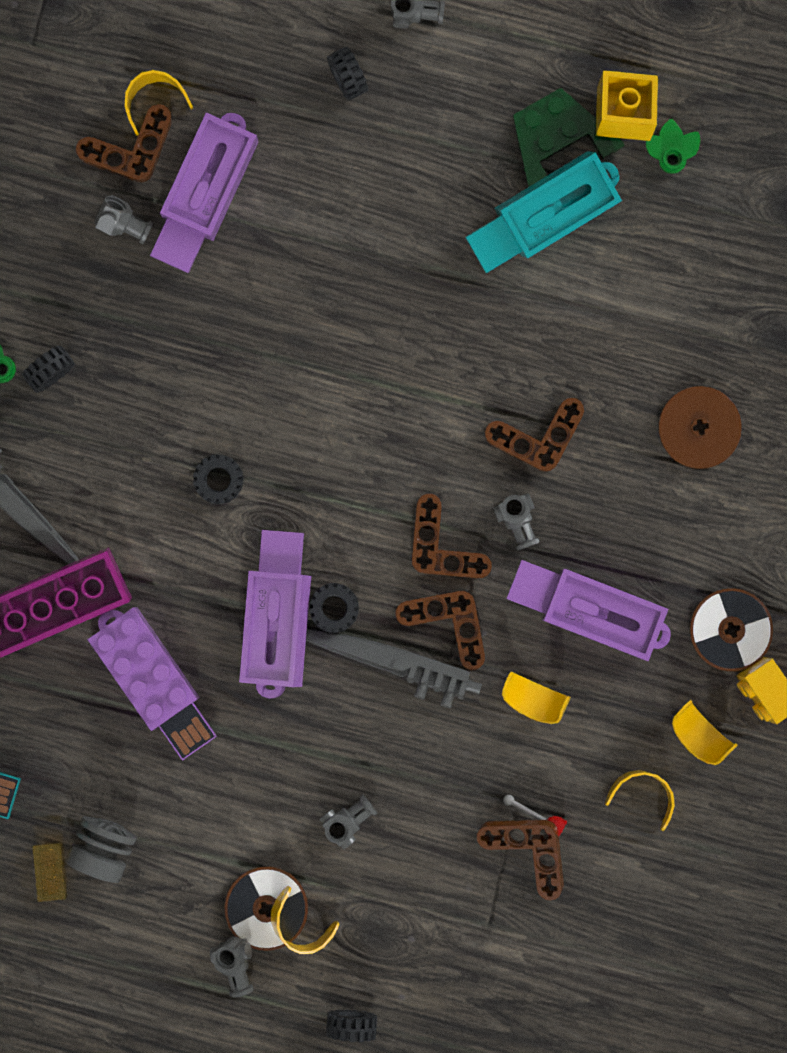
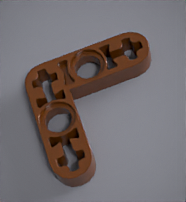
(129, 158)
(535, 446)
(438, 556)
(458, 617)
(538, 844)

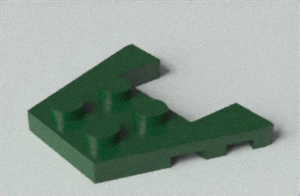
(551, 127)

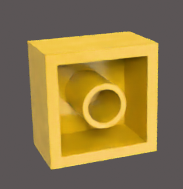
(626, 105)
(767, 689)

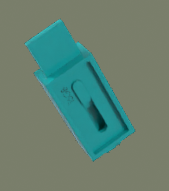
(547, 211)

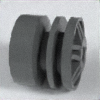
(102, 845)

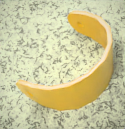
(147, 78)
(534, 699)
(700, 736)
(628, 775)
(301, 949)

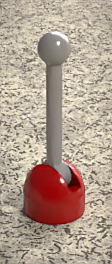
(558, 821)

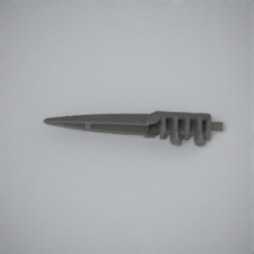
(31, 520)
(419, 669)

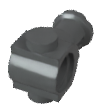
(419, 10)
(117, 217)
(516, 522)
(350, 822)
(234, 966)

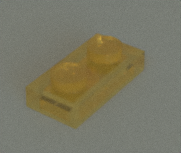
(49, 872)

